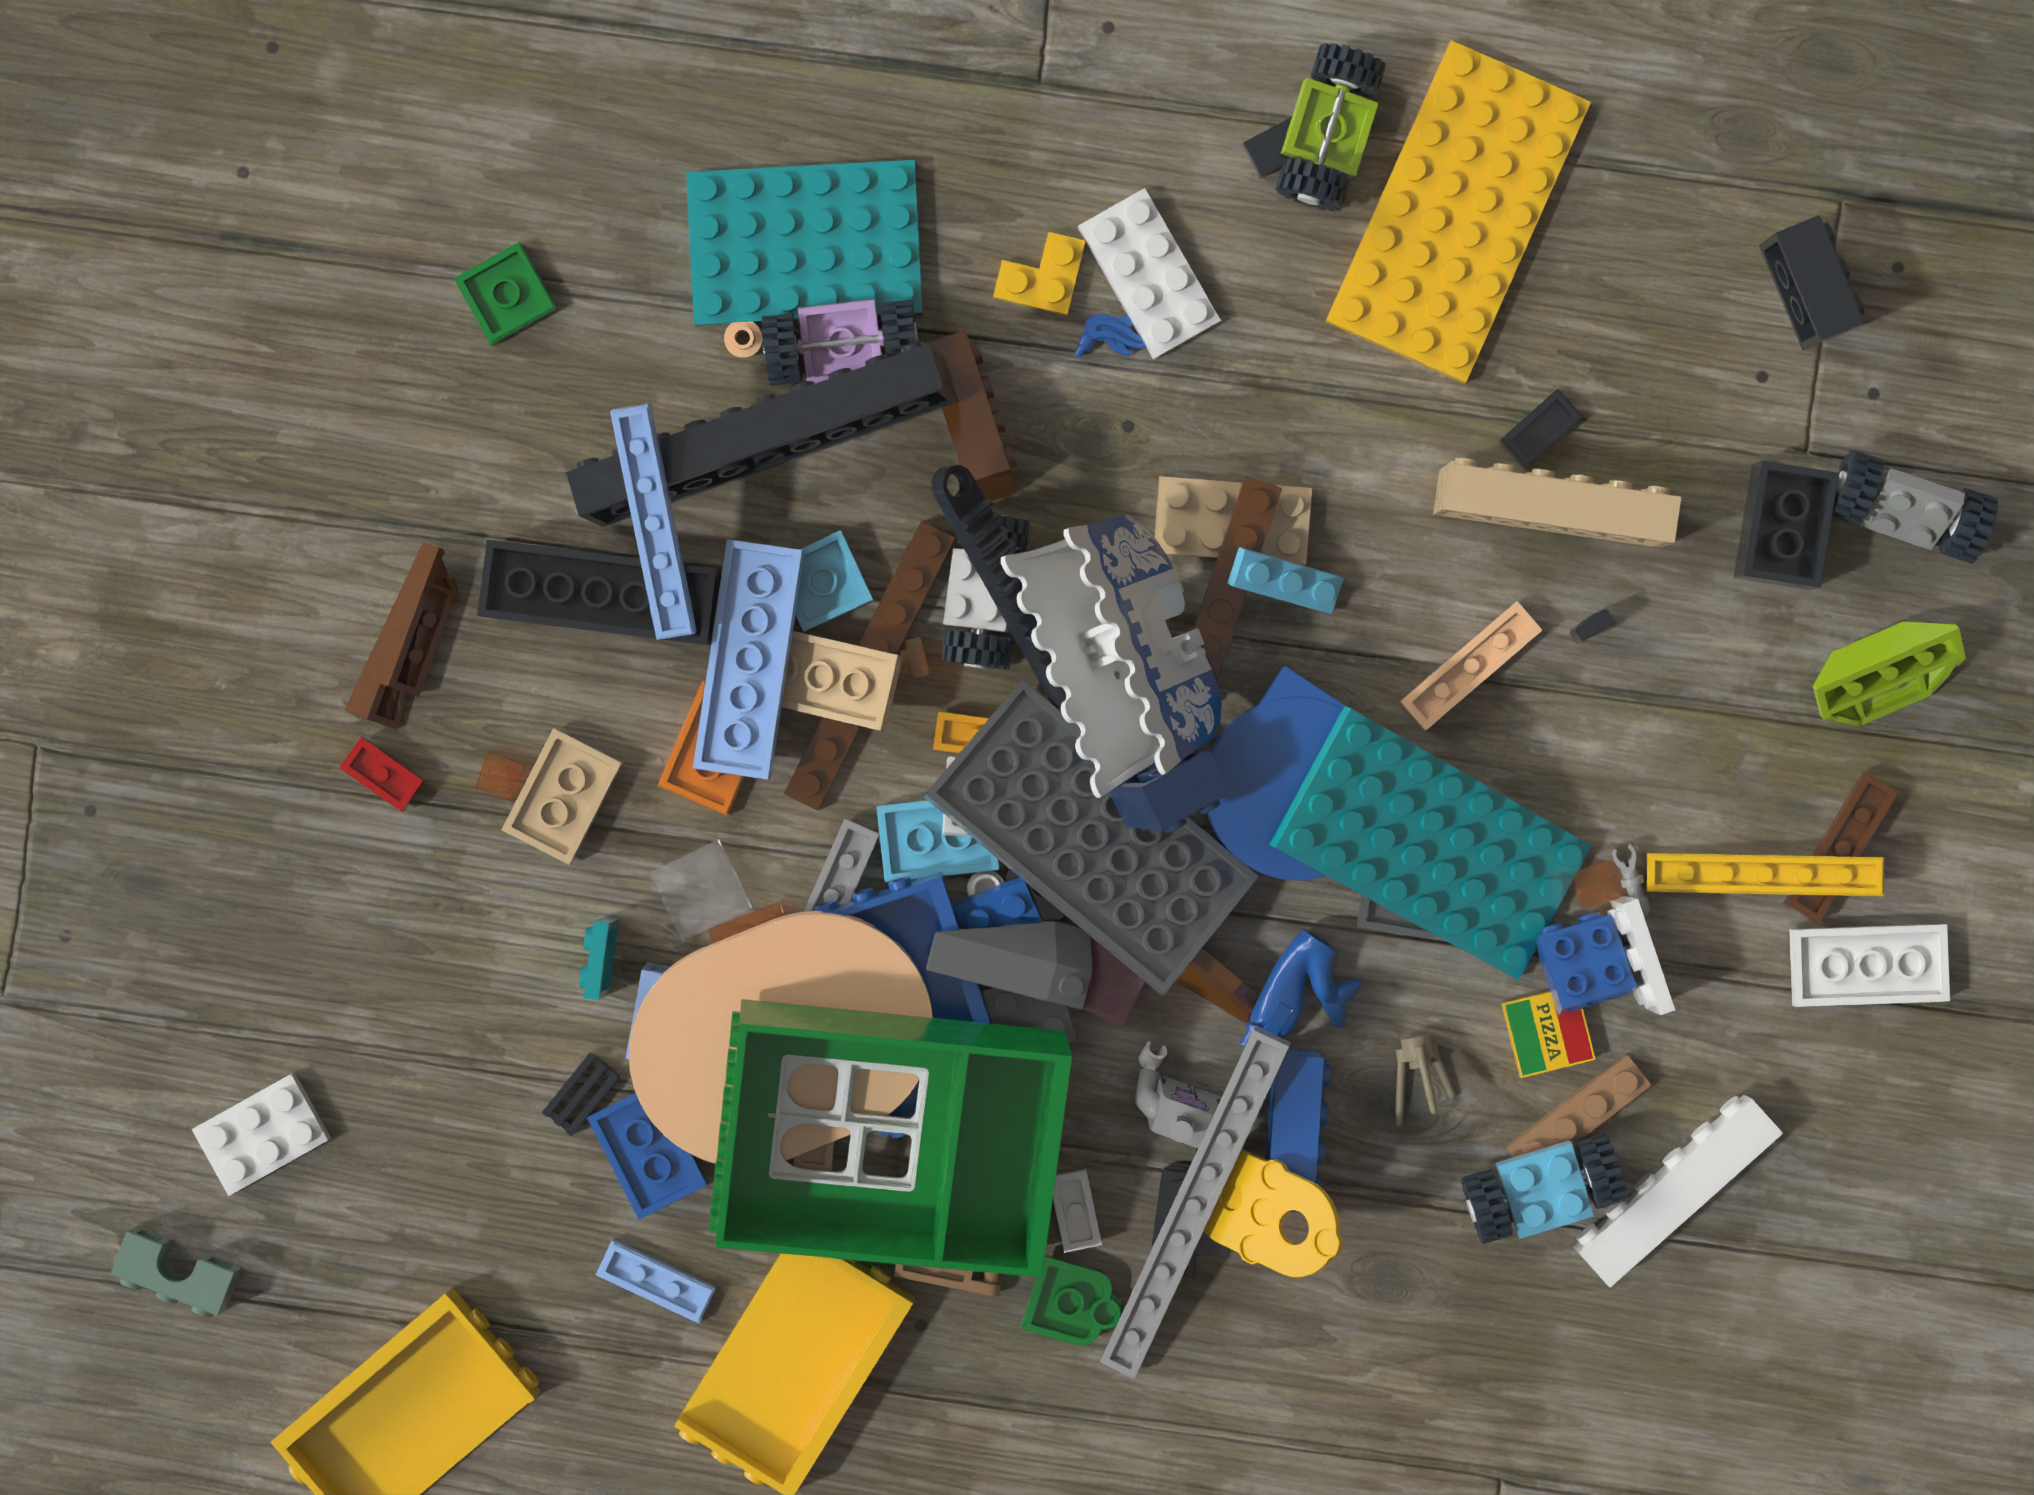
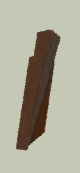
(406, 641)
(1219, 985)

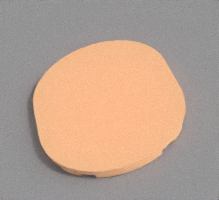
(795, 959)

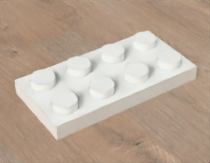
(1149, 274)
(1869, 965)

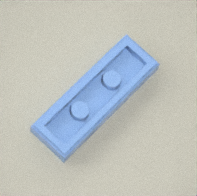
(656, 1281)

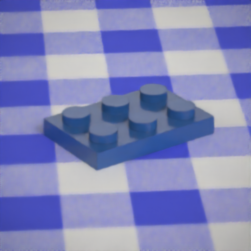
(643, 1159)

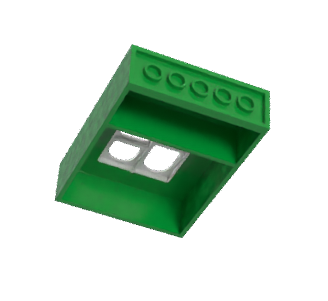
(978, 1147)

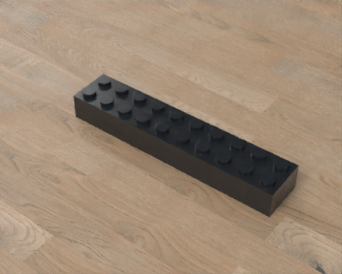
(776, 430)

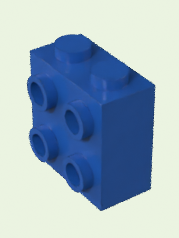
(1584, 963)

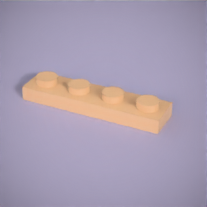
(1470, 665)

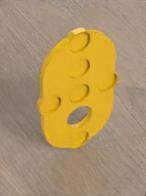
(1253, 1212)

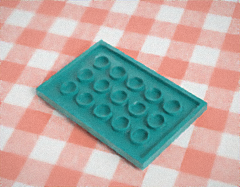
(802, 239)

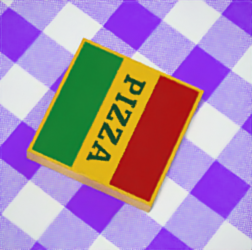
(1544, 1039)

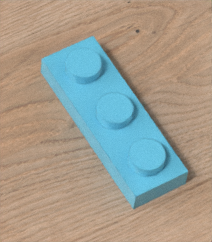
(1285, 580)

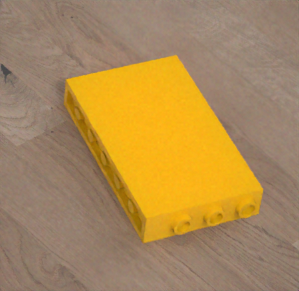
(793, 1366)
(410, 1407)

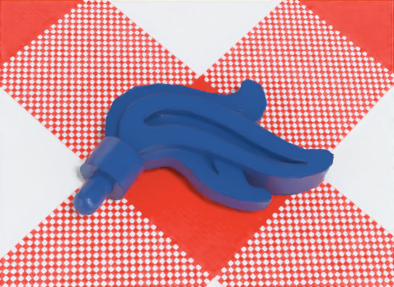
(1111, 330)

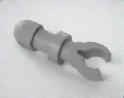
(1631, 879)

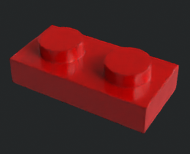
(382, 774)

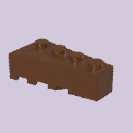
(971, 421)

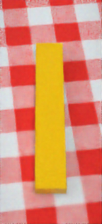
(1765, 874)

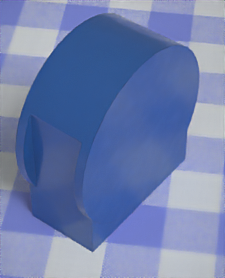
(1264, 764)

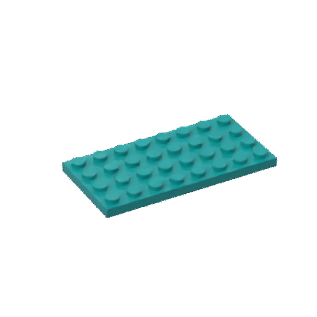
(1430, 843)

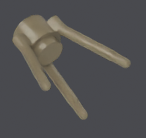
(1418, 1052)

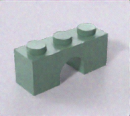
(145, 1264)

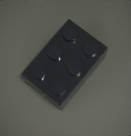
(1812, 282)
(1786, 525)

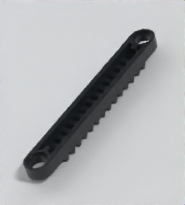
(985, 544)

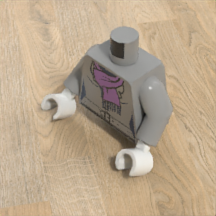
(1173, 1105)

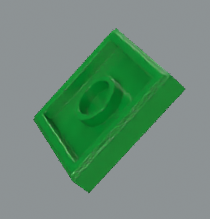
(506, 293)

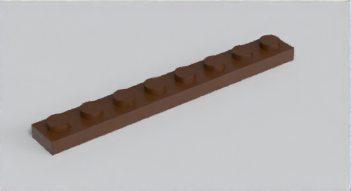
(886, 634)

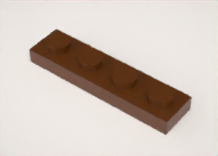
(1848, 836)

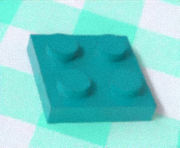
(597, 974)

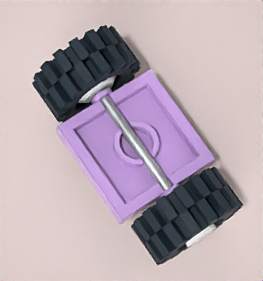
(834, 338)

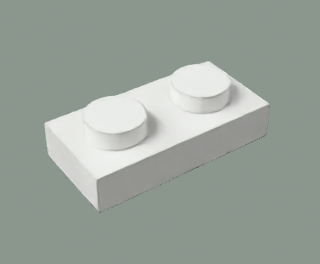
(1076, 1211)

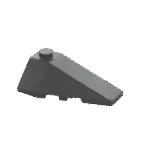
(1028, 959)

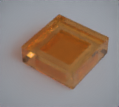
(1595, 884)

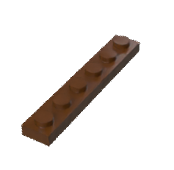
(1222, 601)

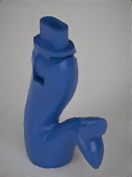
(1283, 994)

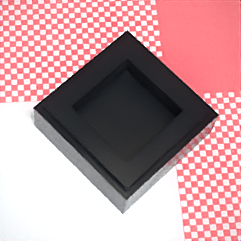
(1591, 625)

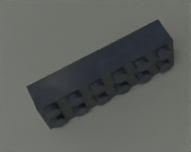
(584, 591)

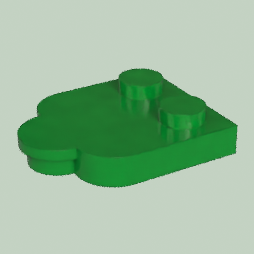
(1071, 1303)

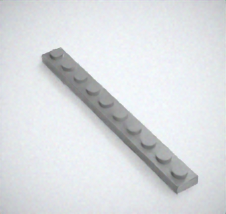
(1195, 1201)

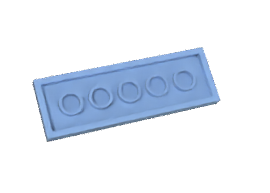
(748, 659)

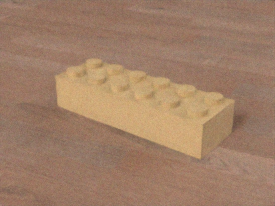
(1557, 505)

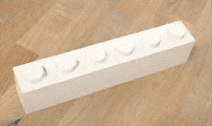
(1677, 1189)

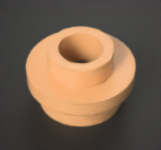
(748, 349)

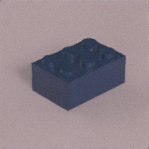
(1165, 800)

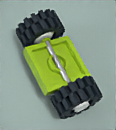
(1330, 127)

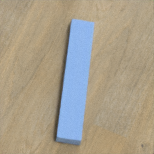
(653, 521)

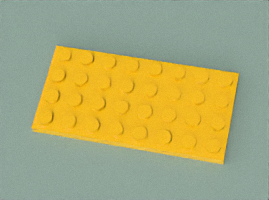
(1457, 212)

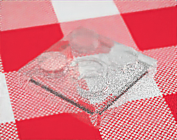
(700, 890)

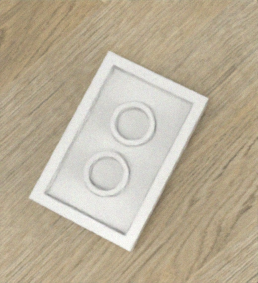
(1641, 955)
(261, 1134)

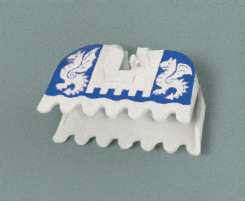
(1124, 677)

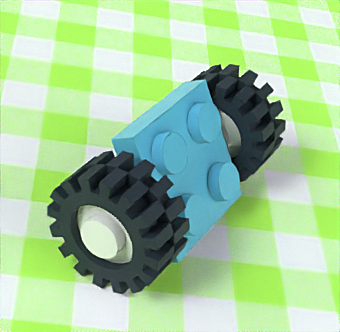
(1544, 1189)

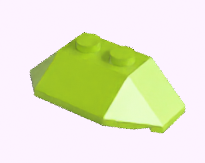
(1887, 671)

